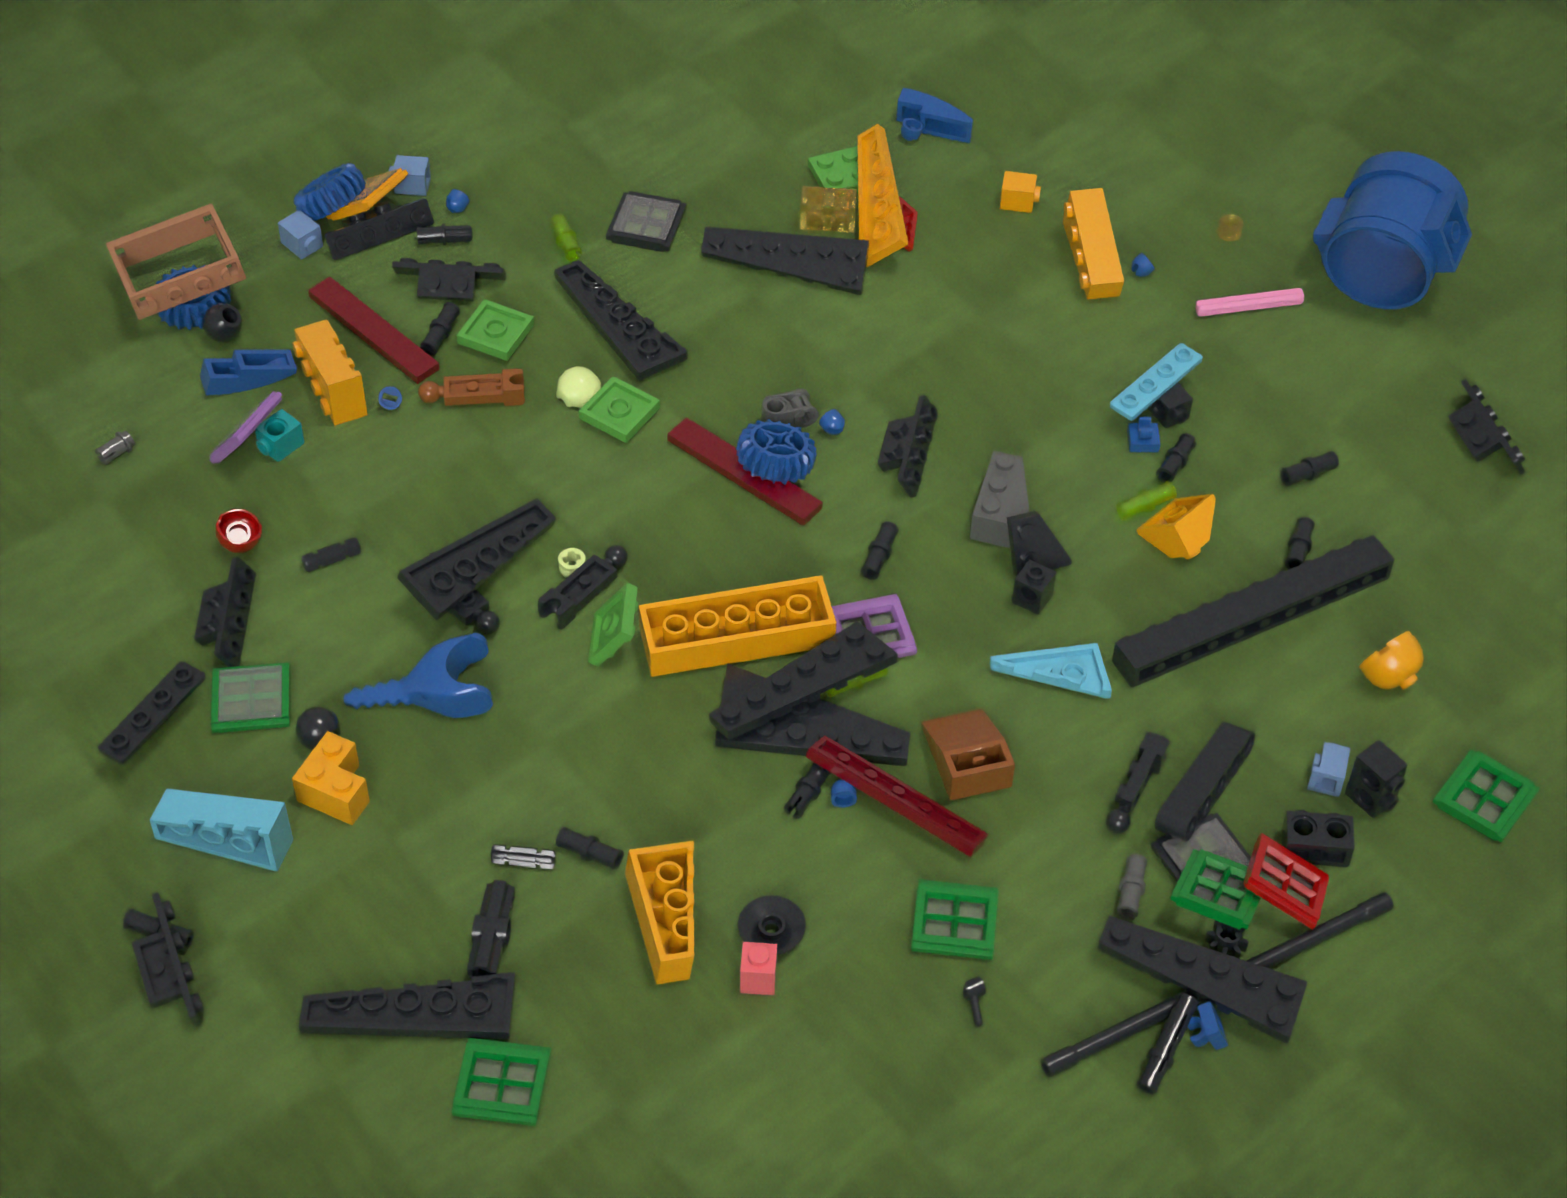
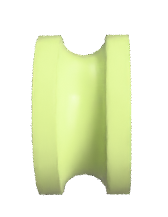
(568, 555)

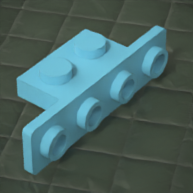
(1156, 381)

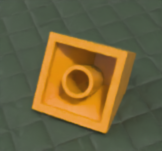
(1181, 526)

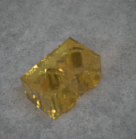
(828, 209)

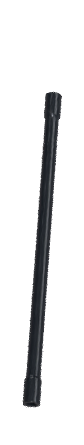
(1071, 1055)

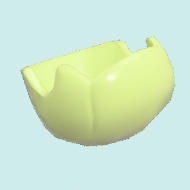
(577, 386)

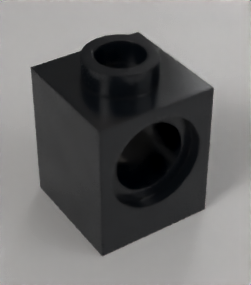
(1172, 407)
(1034, 587)

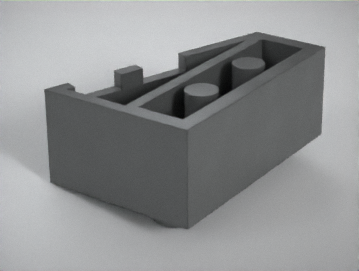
(1000, 497)

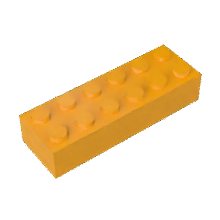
(736, 625)

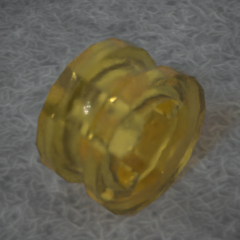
(1232, 233)

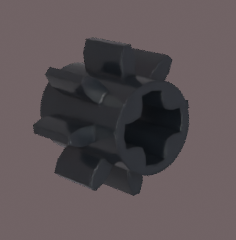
(1227, 939)

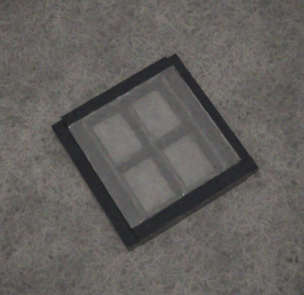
(646, 221)
(1211, 836)

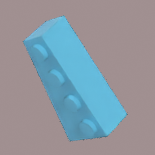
(225, 826)

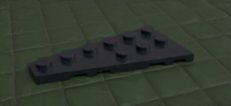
(811, 721)

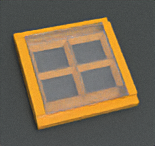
(375, 189)

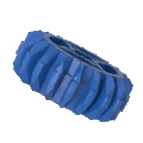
(330, 191)
(192, 312)
(776, 451)

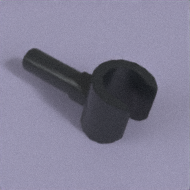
(972, 991)

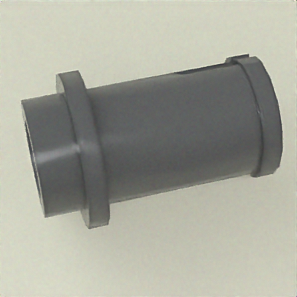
(115, 447)

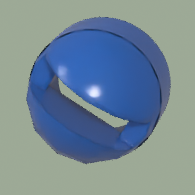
(911, 129)
(457, 201)
(1142, 266)
(389, 404)
(832, 422)
(843, 794)

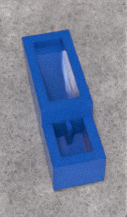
(936, 115)
(246, 370)

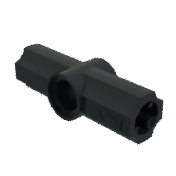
(491, 929)

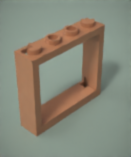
(167, 237)

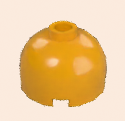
(1395, 663)

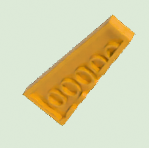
(878, 197)

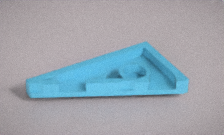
(1069, 667)

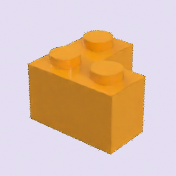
(329, 782)

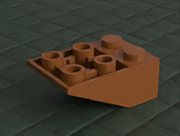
(969, 754)

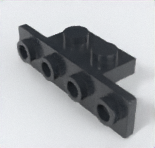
(377, 226)
(446, 280)
(1479, 431)
(908, 445)
(226, 613)
(151, 713)
(162, 965)

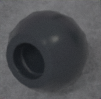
(222, 322)
(314, 724)

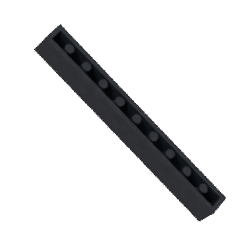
(1252, 610)

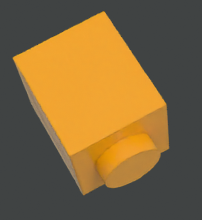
(1019, 192)

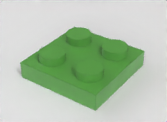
(836, 169)
(495, 330)
(619, 409)
(613, 624)

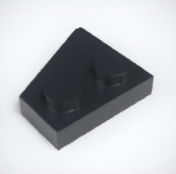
(1034, 540)

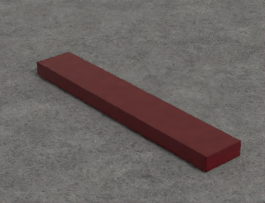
(374, 330)
(722, 458)
(897, 796)

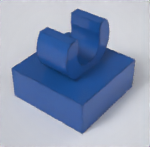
(1143, 436)
(1211, 1026)

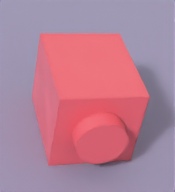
(758, 968)

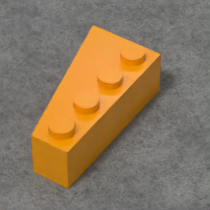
(1093, 243)
(331, 372)
(664, 903)

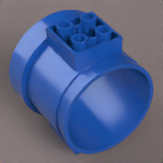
(1394, 230)

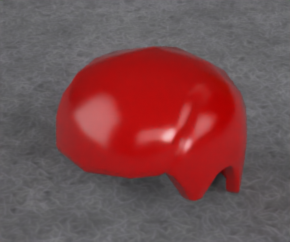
(238, 530)

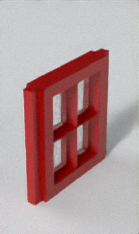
(1286, 881)

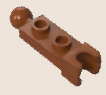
(477, 389)

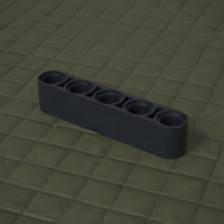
(1205, 781)

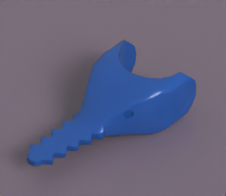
(434, 682)

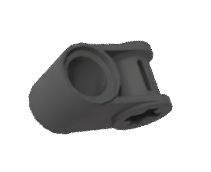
(789, 408)

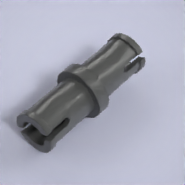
(1132, 886)

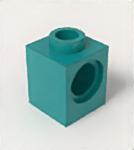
(279, 435)

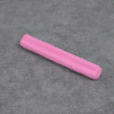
(1249, 302)

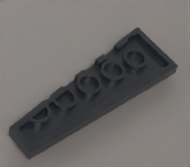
(812, 258)
(627, 332)
(461, 567)
(825, 667)
(1235, 985)
(446, 1010)

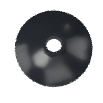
(776, 914)

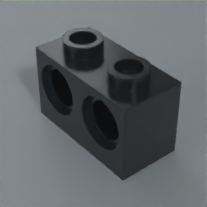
(1376, 779)
(1318, 842)

